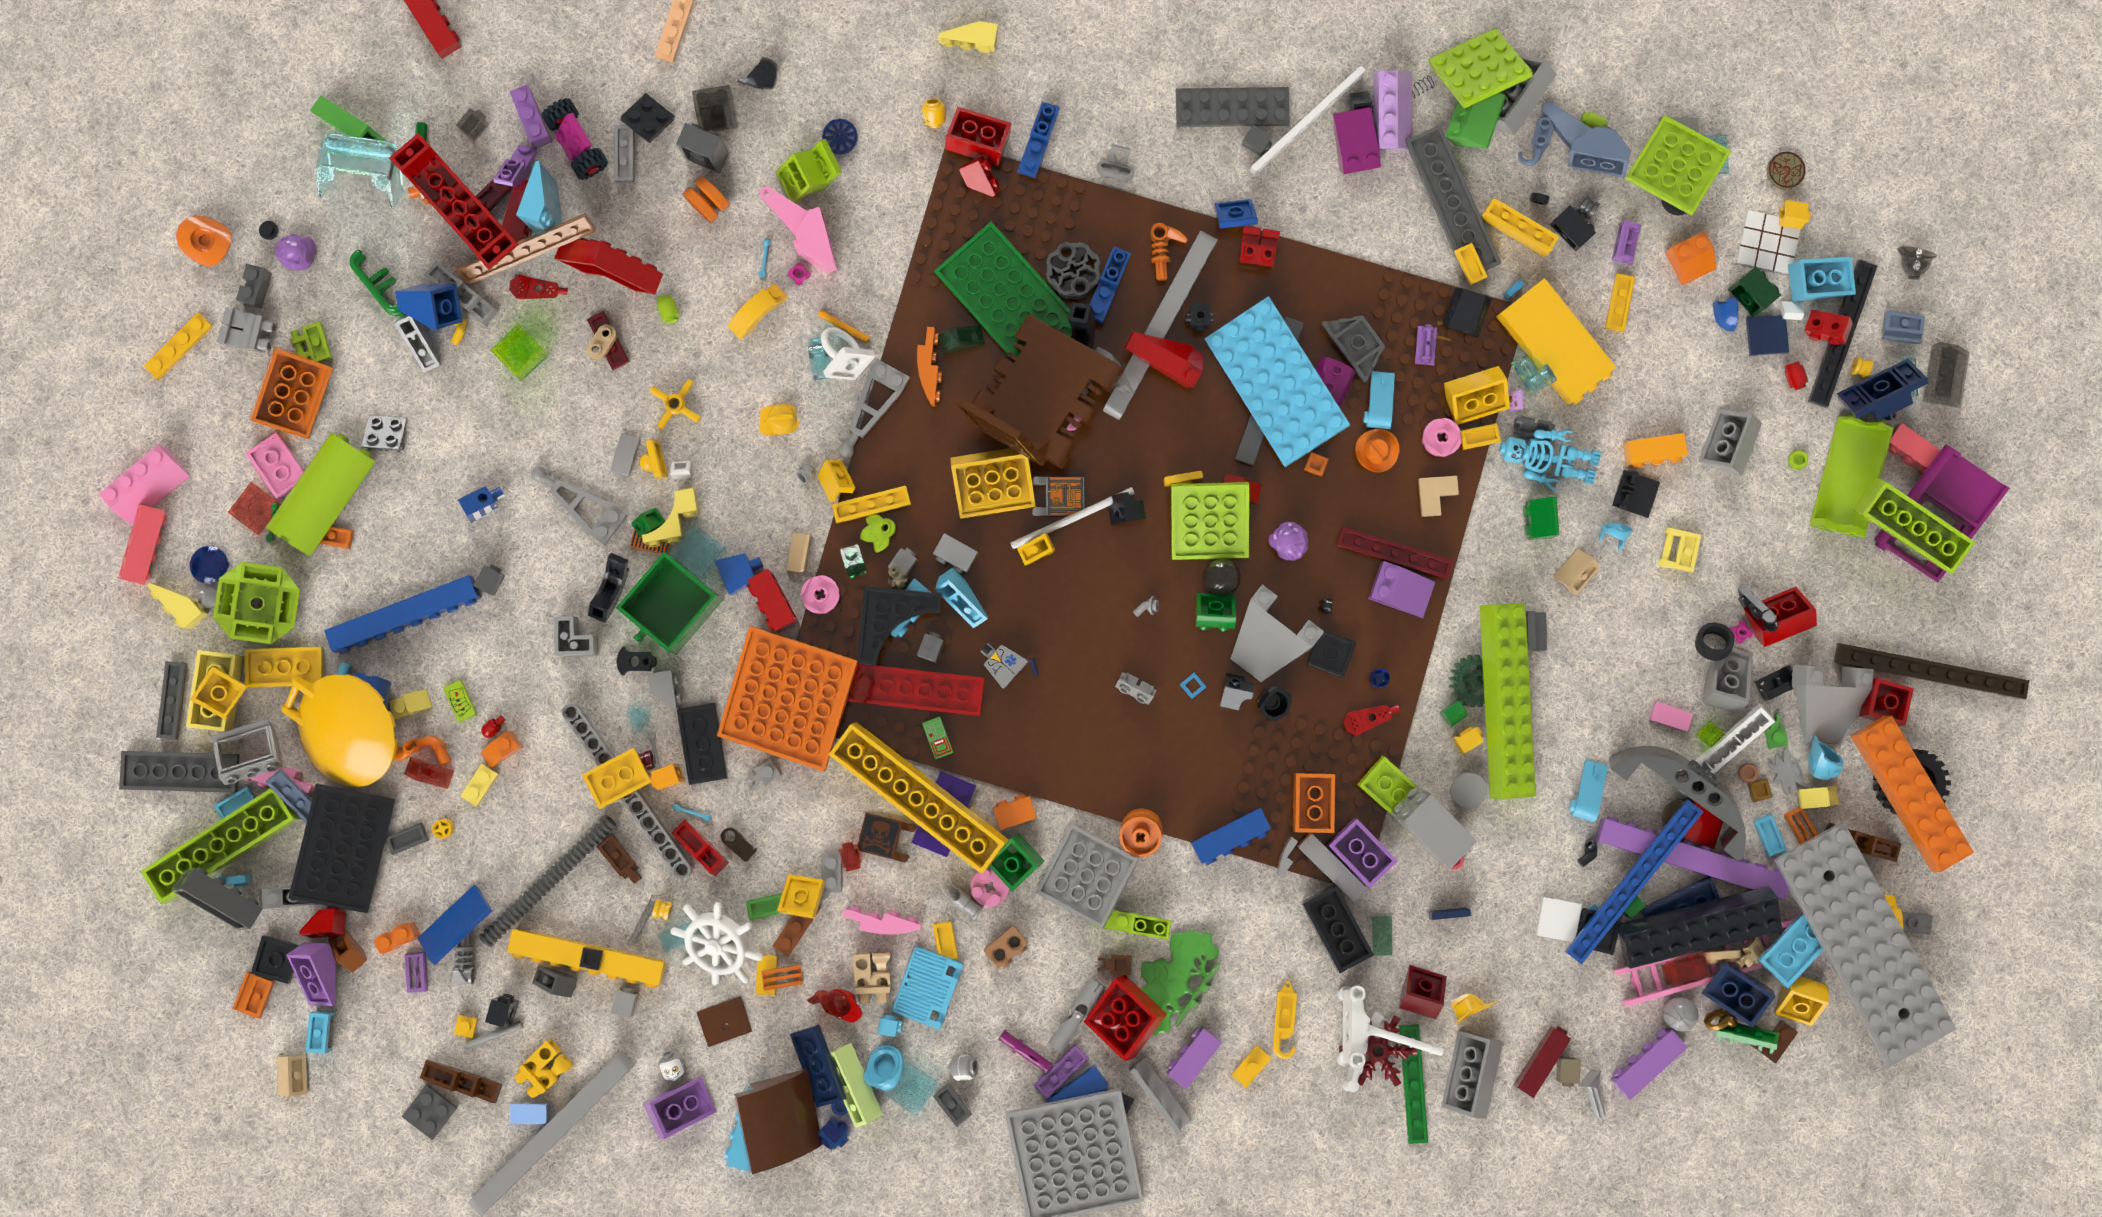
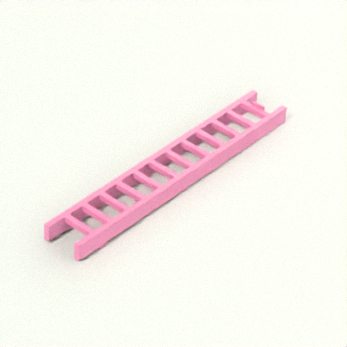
(1686, 985)

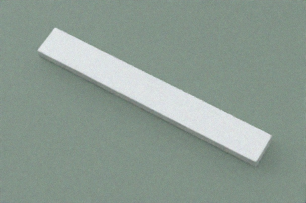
(1307, 121)

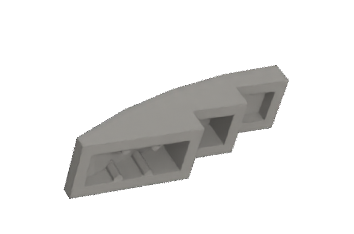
(467, 298)
(1332, 867)

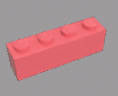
(1912, 448)
(141, 544)

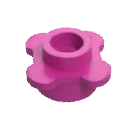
(799, 268)
(1741, 627)

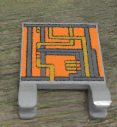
(1063, 495)

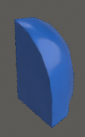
(1726, 314)

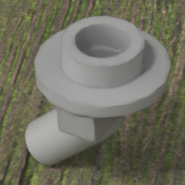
(1151, 605)

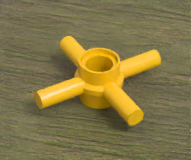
(668, 399)

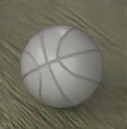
(1680, 1014)

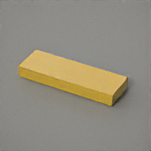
(1620, 302)

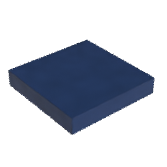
(1767, 335)

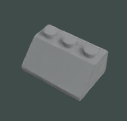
(1730, 441)

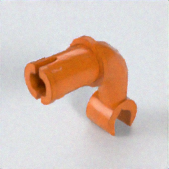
(437, 745)
(408, 749)

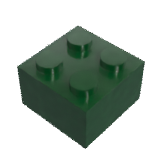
(1755, 291)

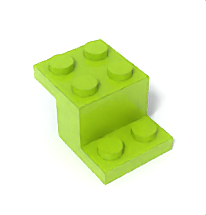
(808, 171)

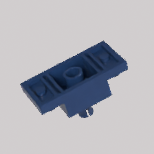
(1884, 391)

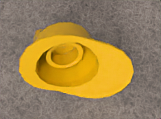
(778, 420)
(1468, 1005)

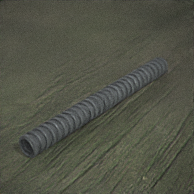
(547, 881)

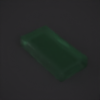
(1382, 935)

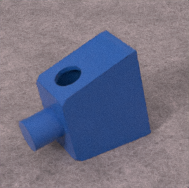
(737, 570)

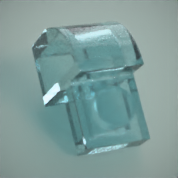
(818, 358)

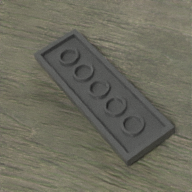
(1232, 107)
(174, 771)

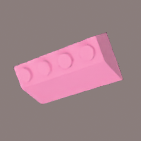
(144, 483)

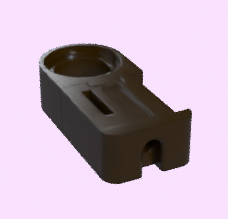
(739, 845)

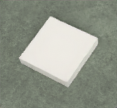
(1558, 919)

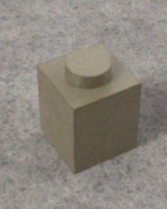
(1568, 1071)

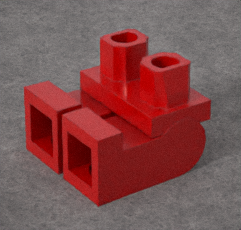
(1258, 254)

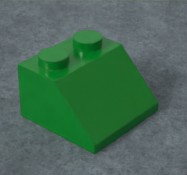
(1541, 518)
(1016, 862)

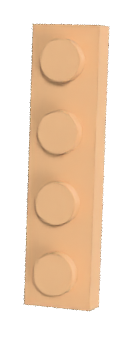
(674, 30)

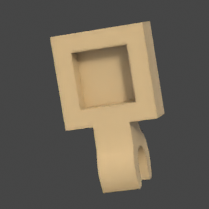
(1753, 951)

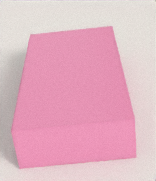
(1671, 716)

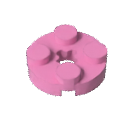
(1452, 435)
(825, 604)
(979, 891)

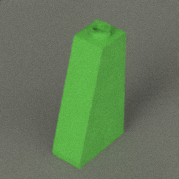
(342, 120)

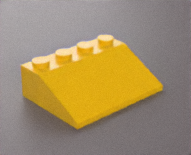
(992, 482)

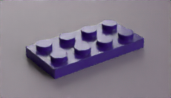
(958, 789)

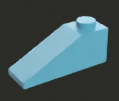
(961, 597)

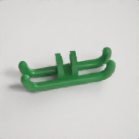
(355, 263)

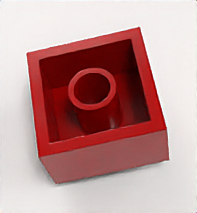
(1887, 700)

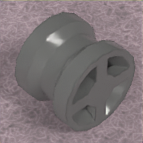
(1588, 207)

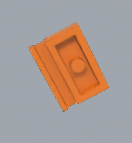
(253, 995)

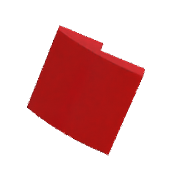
(1705, 829)

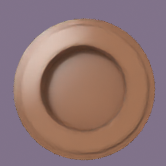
(1748, 772)

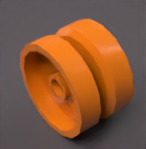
(708, 197)
(1141, 832)

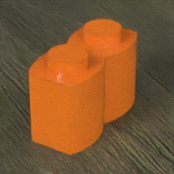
(394, 939)

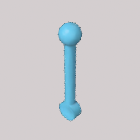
(762, 273)
(676, 807)

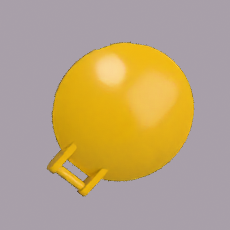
(344, 728)

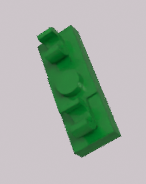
(1750, 1036)

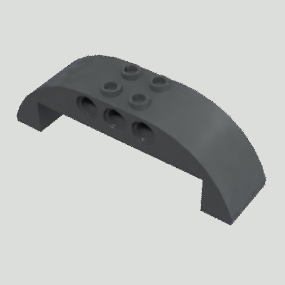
(1666, 764)

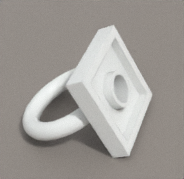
(849, 361)

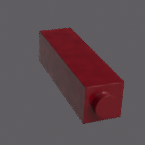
(1542, 1061)

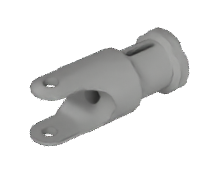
(965, 903)

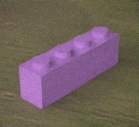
(1648, 1063)

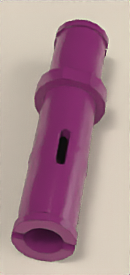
(1019, 1047)

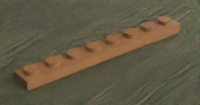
(530, 248)

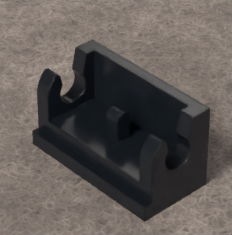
(1775, 683)

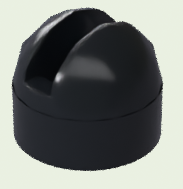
(1327, 607)

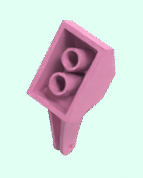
(808, 228)

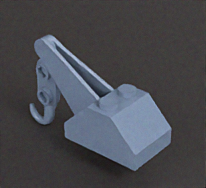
(1590, 149)

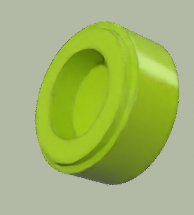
(1798, 459)

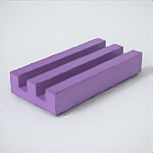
(422, 955)

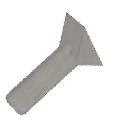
(1591, 1083)

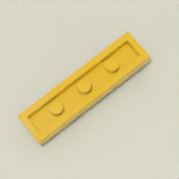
(178, 346)
(871, 504)

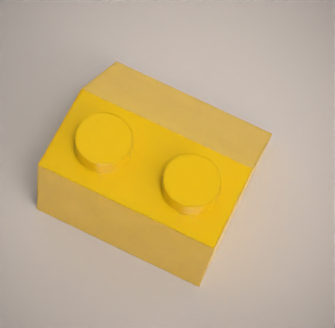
(1803, 1000)

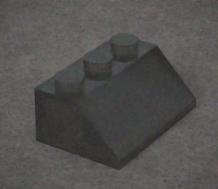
(1946, 375)

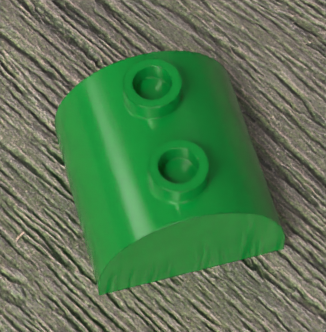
(1215, 612)

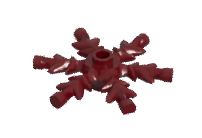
(1382, 1057)

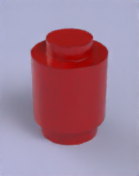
(1796, 375)

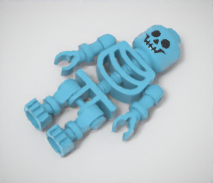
(1517, 450)

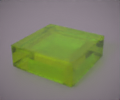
(1710, 734)

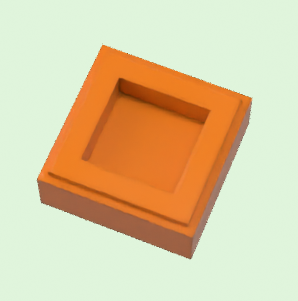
(1316, 464)

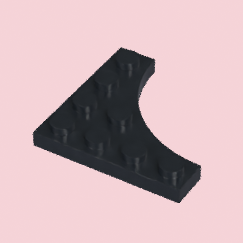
(884, 611)

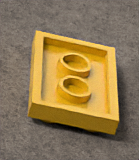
(616, 778)

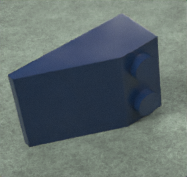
(1739, 993)

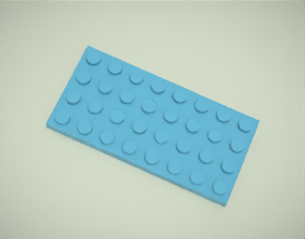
(1277, 382)

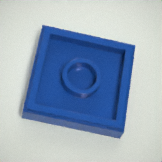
(1235, 213)

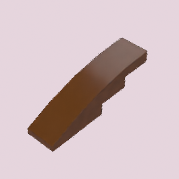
(1876, 846)
(461, 1081)

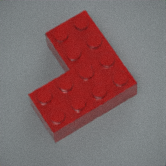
(602, 260)

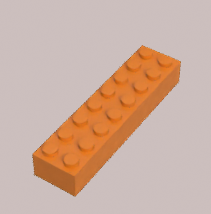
(1912, 794)

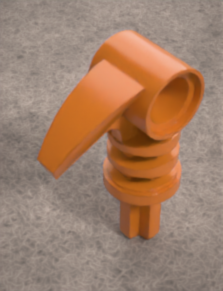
(1160, 245)

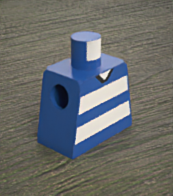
(475, 508)

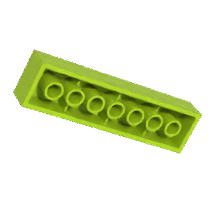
(221, 843)

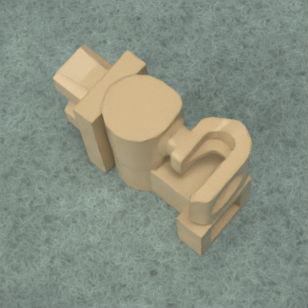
(872, 982)

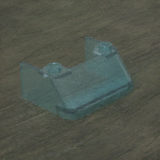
(358, 157)

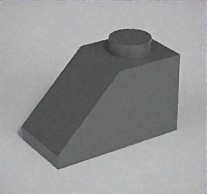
(554, 981)

